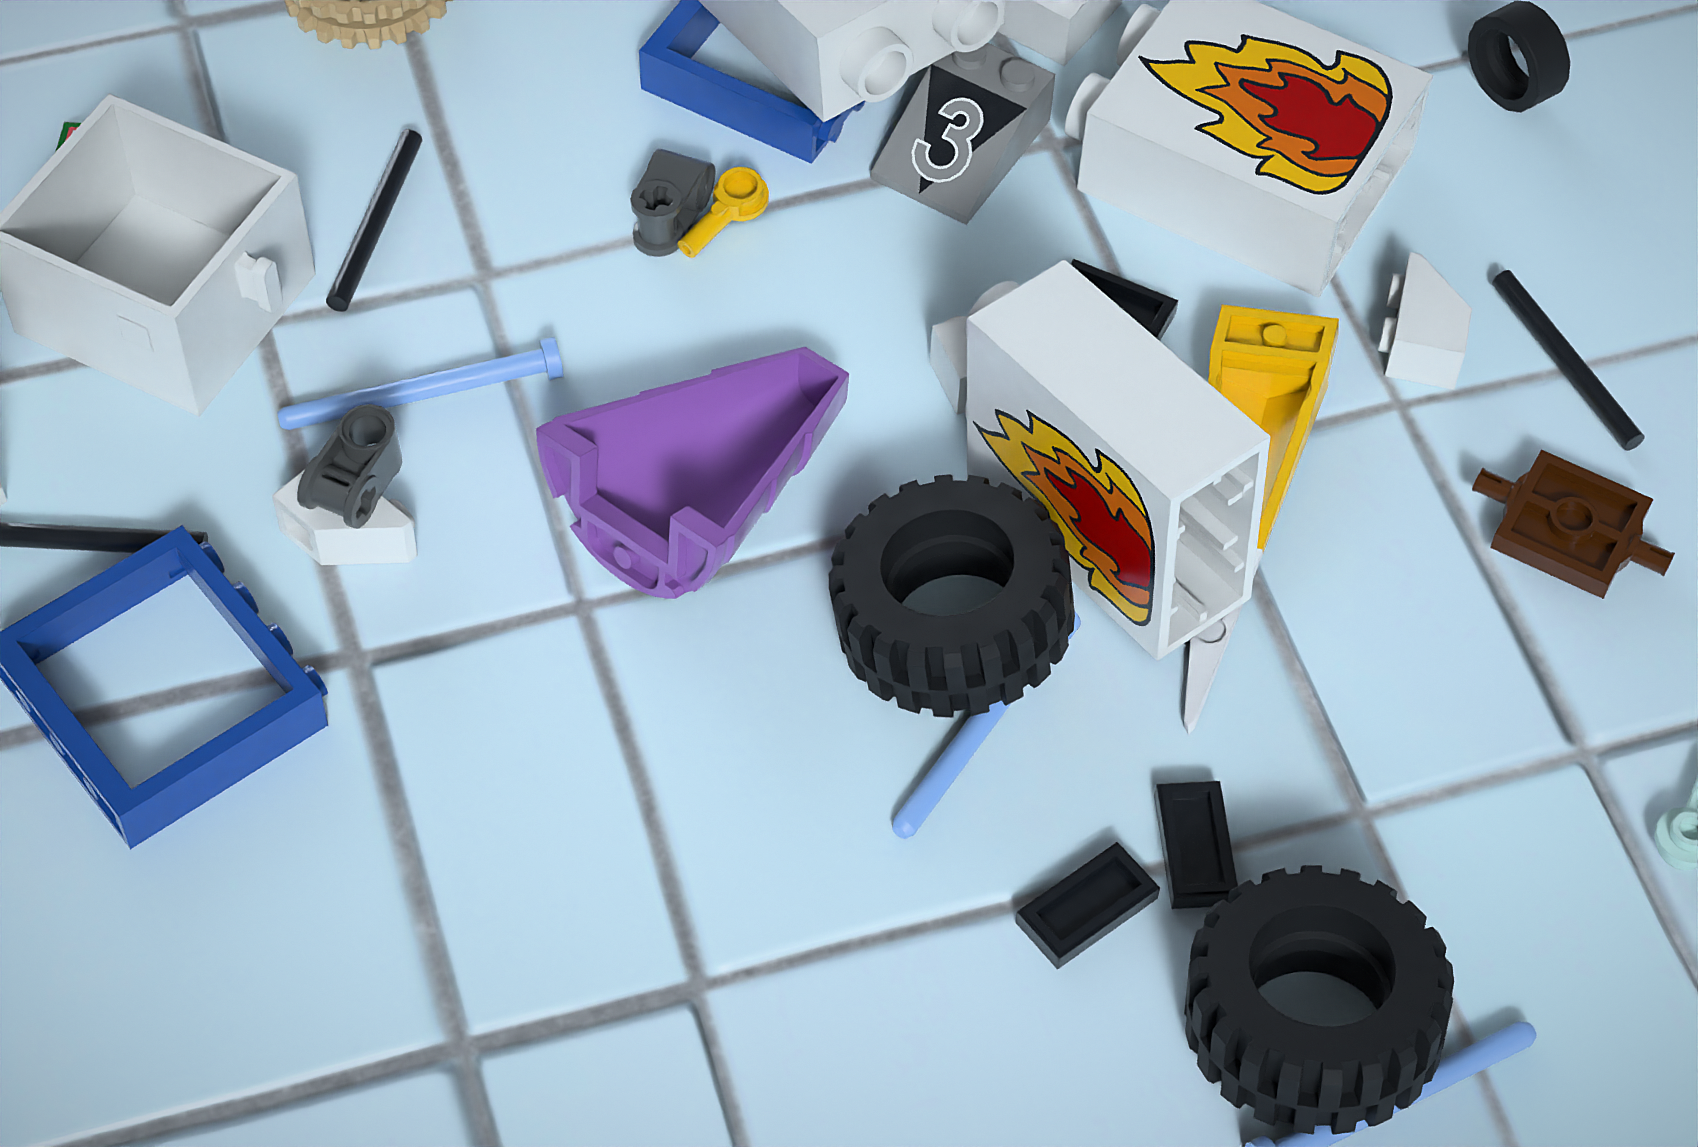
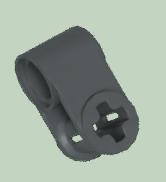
(669, 200)
(348, 473)

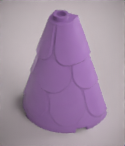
(690, 466)

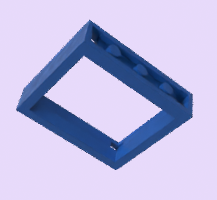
(674, 76)
(208, 769)

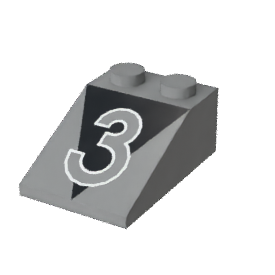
(966, 129)

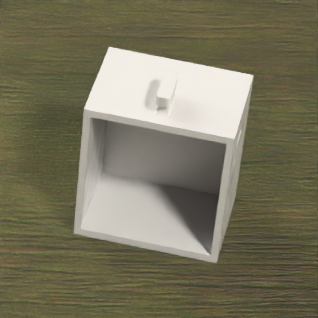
(153, 253)

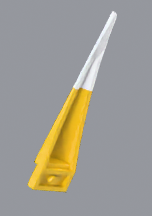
(1277, 375)

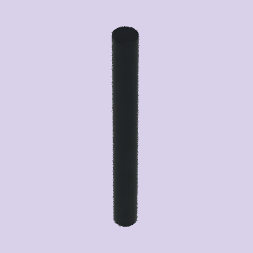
(374, 221)
(1568, 360)
(82, 537)

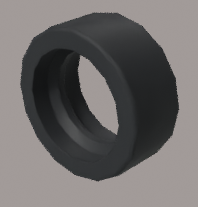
(1540, 45)

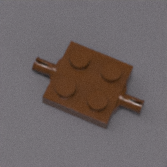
(1572, 523)

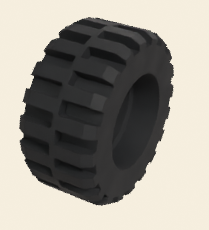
(962, 657)
(1304, 1069)

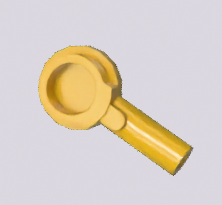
(736, 197)

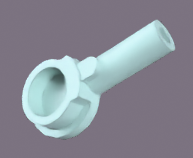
(1678, 834)

